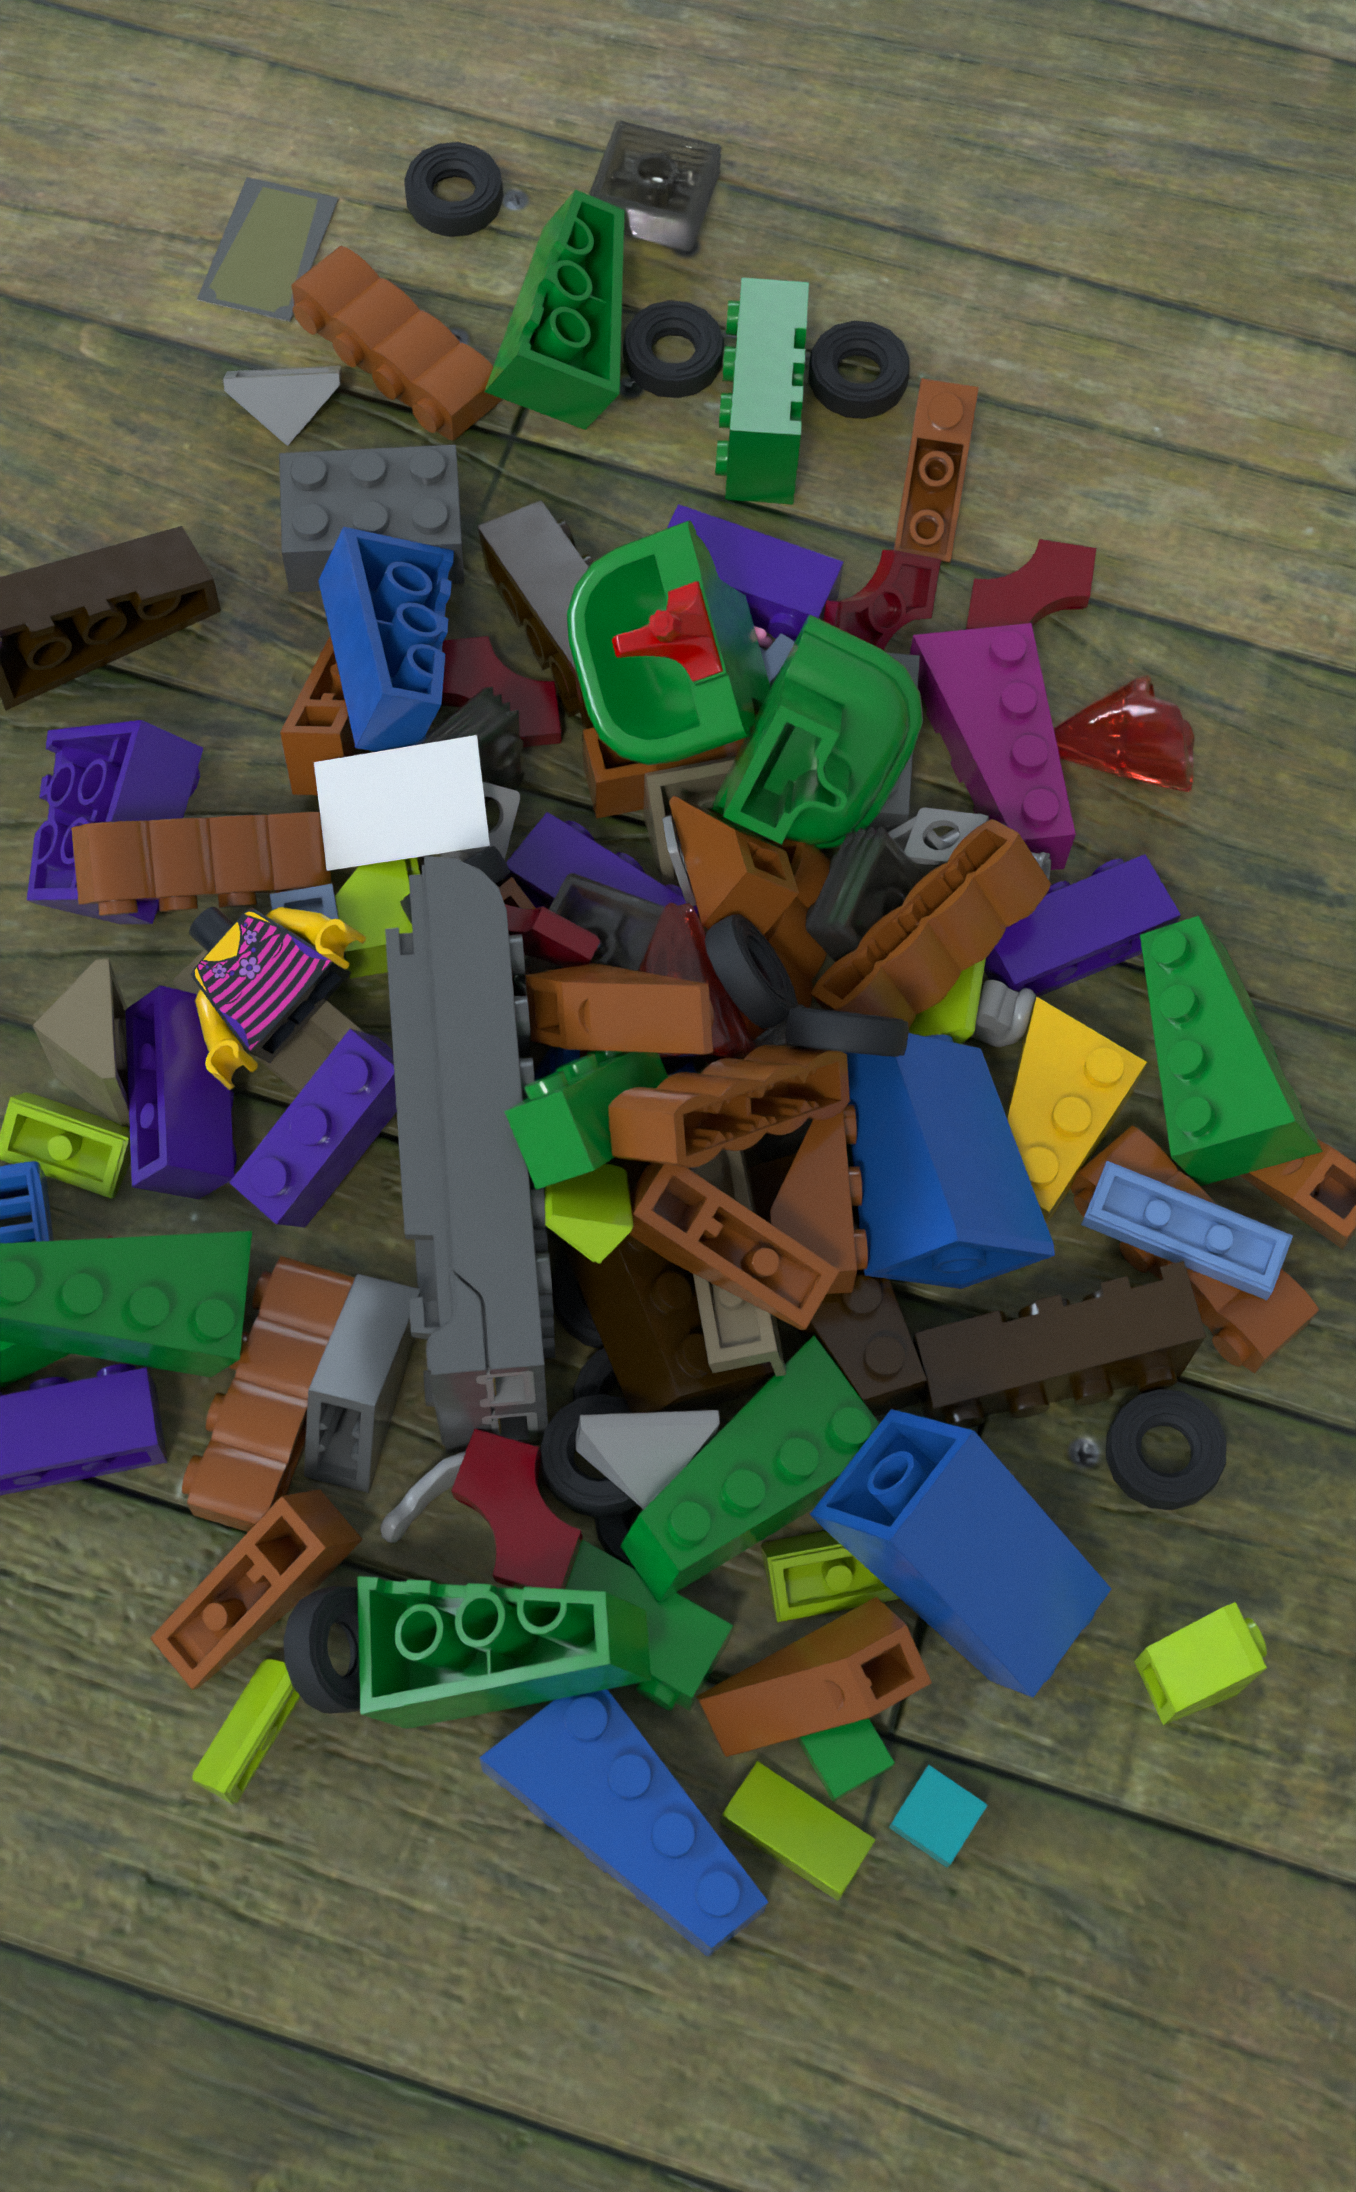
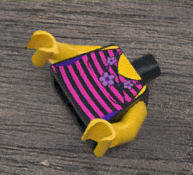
(263, 980)

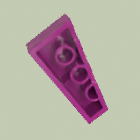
(997, 724)

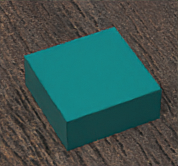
(938, 1816)

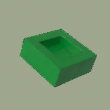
(846, 1756)

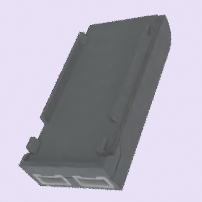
(461, 1168)

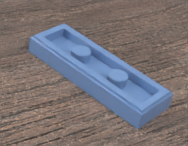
(1187, 1230)

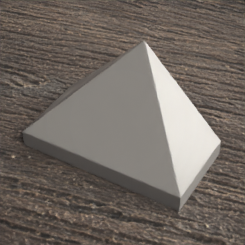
(284, 396)
(644, 1449)

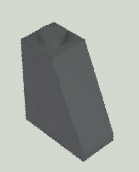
(358, 1383)

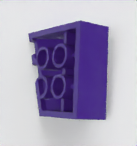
(106, 777)

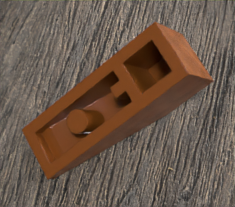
(317, 725)
(727, 1244)
(256, 1584)

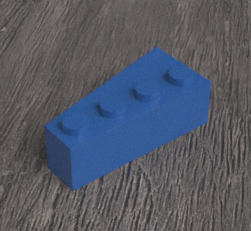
(387, 633)
(617, 1802)

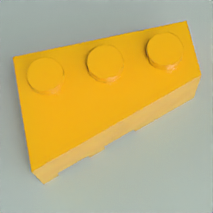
(1065, 1099)

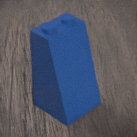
(940, 1168)
(964, 1547)

